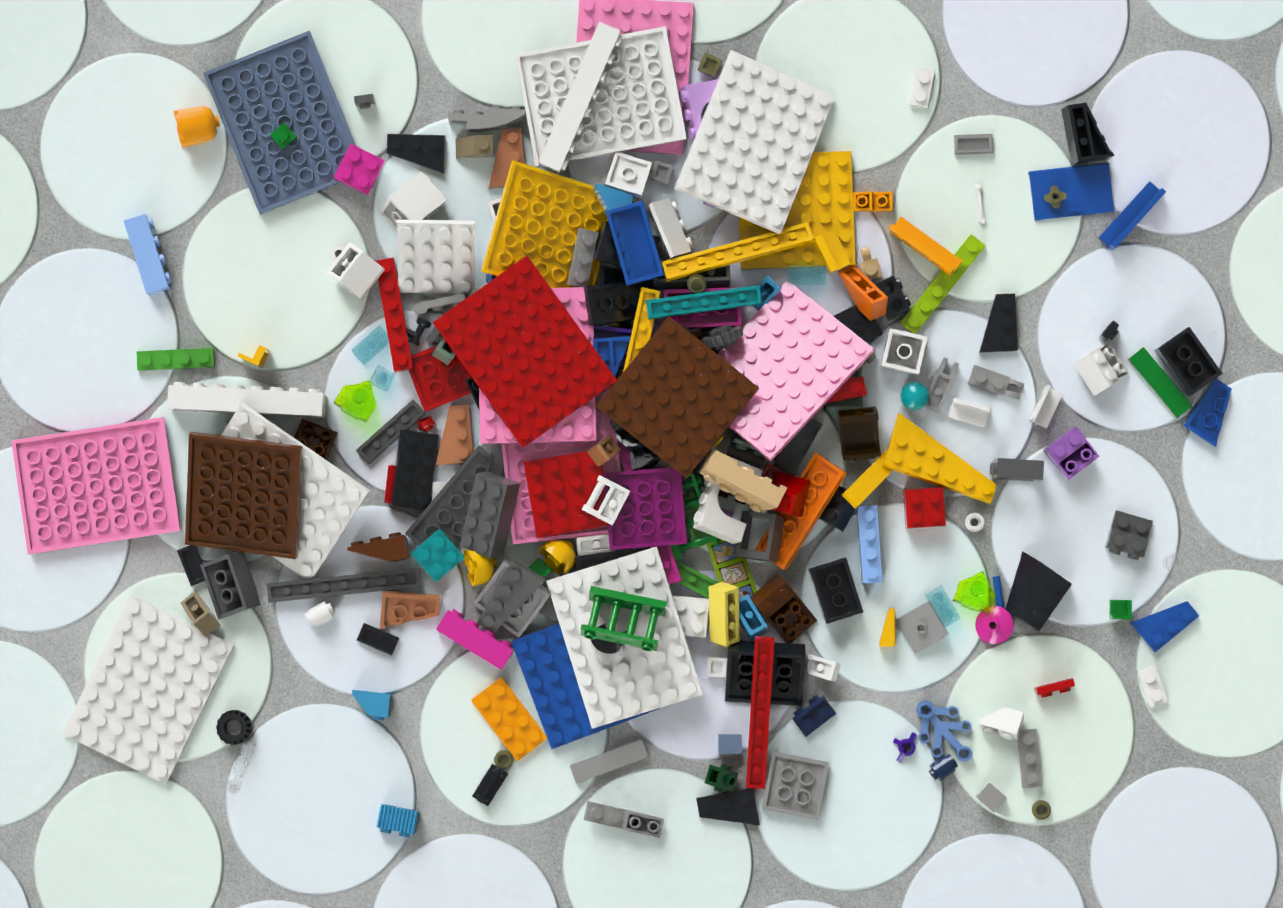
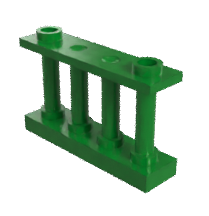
(678, 550)
(617, 601)

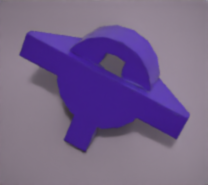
(903, 746)

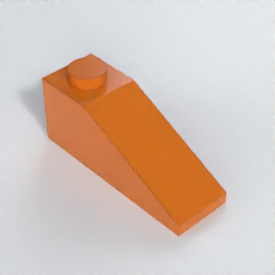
(865, 294)

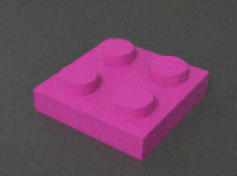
(359, 169)

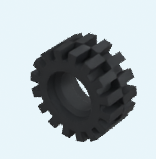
(245, 727)

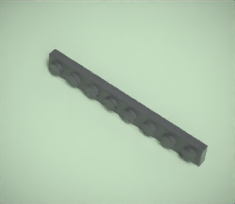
(344, 585)

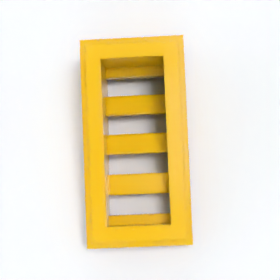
(888, 633)

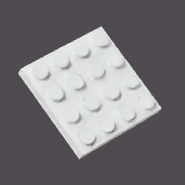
(436, 256)

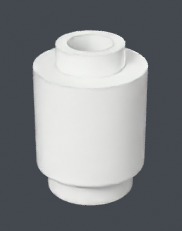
(320, 614)

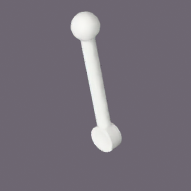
(982, 219)

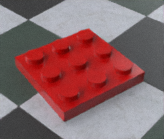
(436, 381)

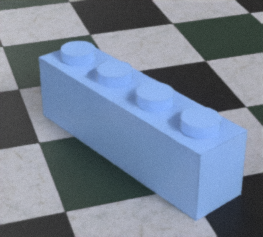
(147, 254)
(869, 544)

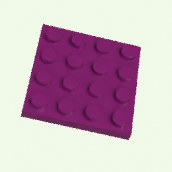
(651, 511)

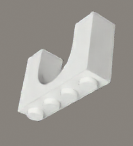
(712, 519)

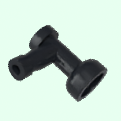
(414, 336)

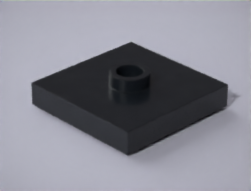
(859, 323)

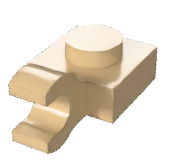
(869, 267)

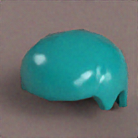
(914, 395)

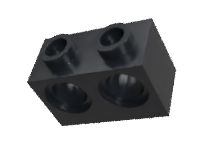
(897, 295)

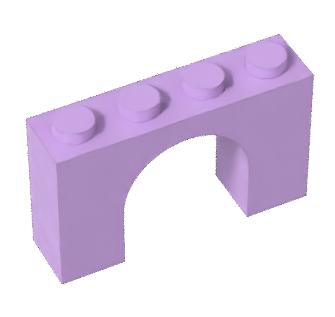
(695, 98)

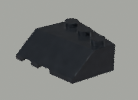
(1035, 592)

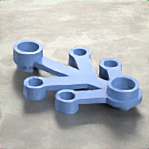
(941, 728)

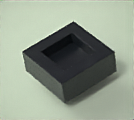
(1110, 332)

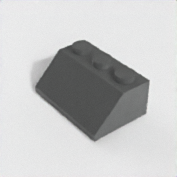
(230, 584)

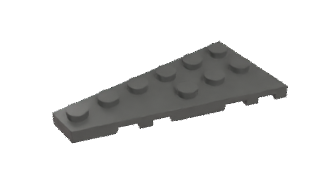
(451, 504)

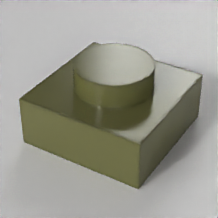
(709, 65)

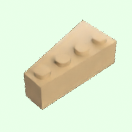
(741, 482)

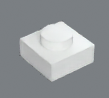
(716, 667)

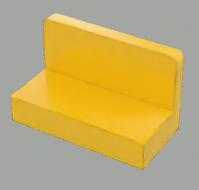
(832, 251)
(259, 358)

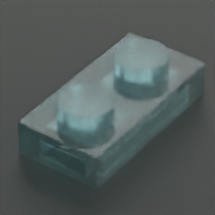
(806, 274)
(371, 345)
(943, 606)

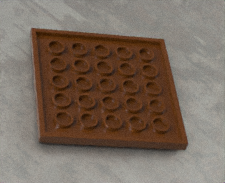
(677, 397)
(243, 495)

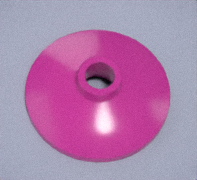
(1003, 629)

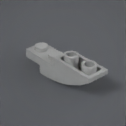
(495, 118)
(623, 819)

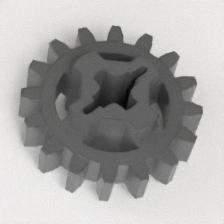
(723, 337)

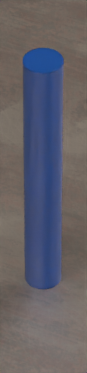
(998, 591)

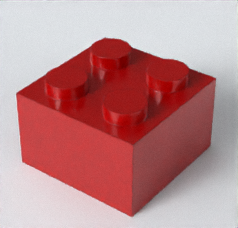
(924, 508)

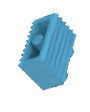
(397, 819)

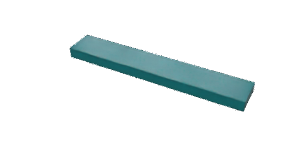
(703, 302)

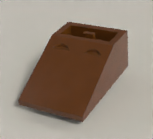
(316, 437)
(390, 549)
(783, 609)

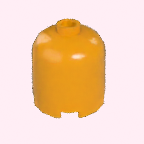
(196, 125)

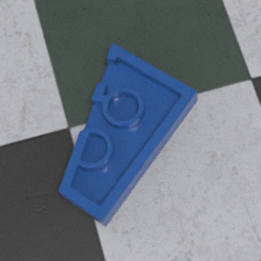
(1209, 413)
(1164, 625)

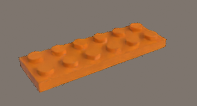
(824, 482)

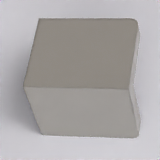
(991, 797)

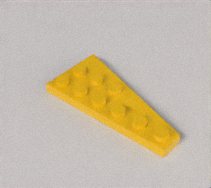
(924, 458)

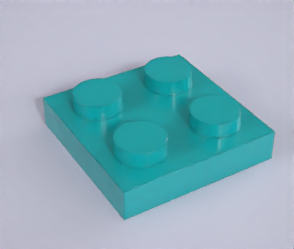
(437, 555)

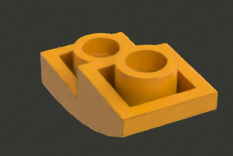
(873, 201)

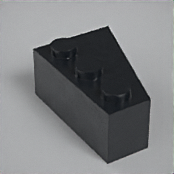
(1083, 136)
(794, 452)

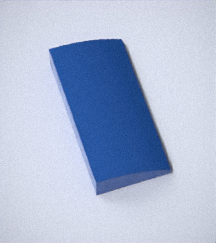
(634, 243)

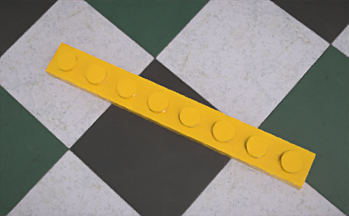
(737, 252)

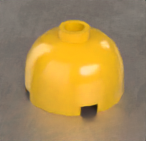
(558, 555)
(479, 567)

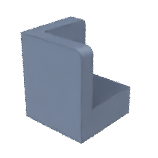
(729, 743)

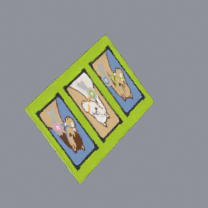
(731, 568)

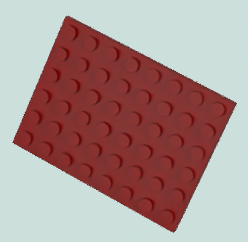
(524, 351)

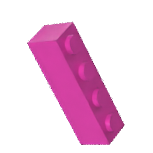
(474, 639)

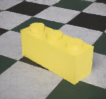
(724, 614)

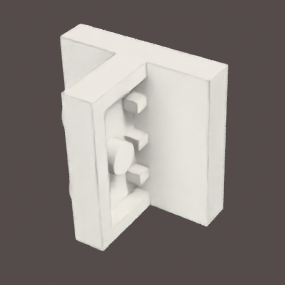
(628, 174)

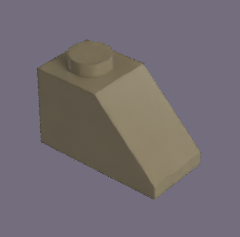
(475, 146)
(200, 614)

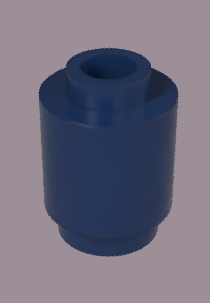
(943, 767)

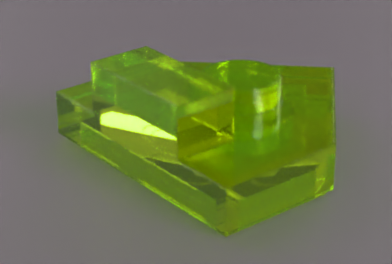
(357, 400)
(975, 593)

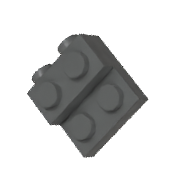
(1128, 535)

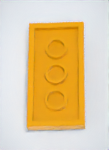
(509, 719)

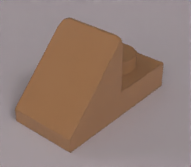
(604, 450)

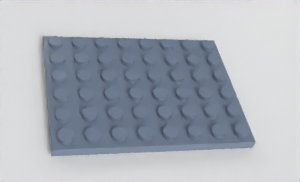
(276, 88)

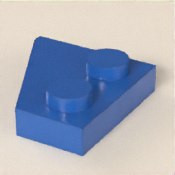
(611, 350)

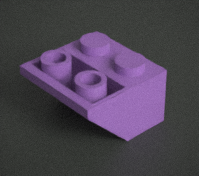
(1071, 453)

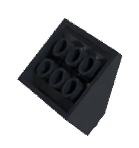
(786, 673)

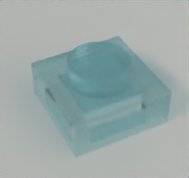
(382, 378)

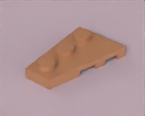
(509, 149)
(457, 437)
(406, 607)

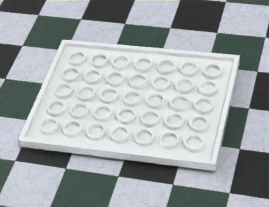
(634, 105)
(754, 142)
(326, 498)
(632, 678)
(148, 689)

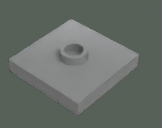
(922, 627)

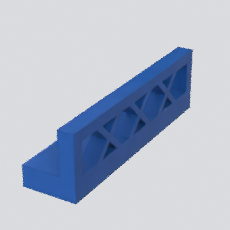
(1131, 215)

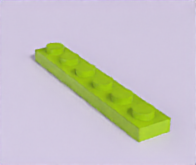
(941, 286)

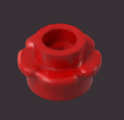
(426, 424)

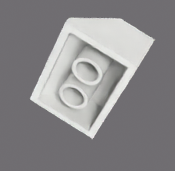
(670, 228)

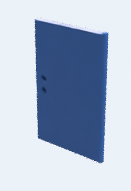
(1086, 189)

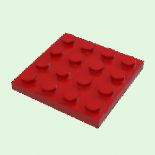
(560, 489)

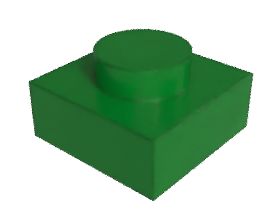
(283, 136)

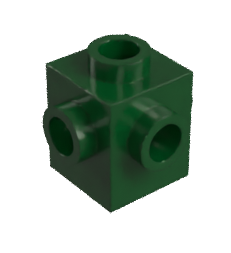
(721, 778)

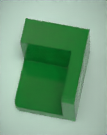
(540, 567)
(1120, 609)

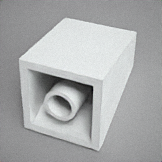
(413, 201)

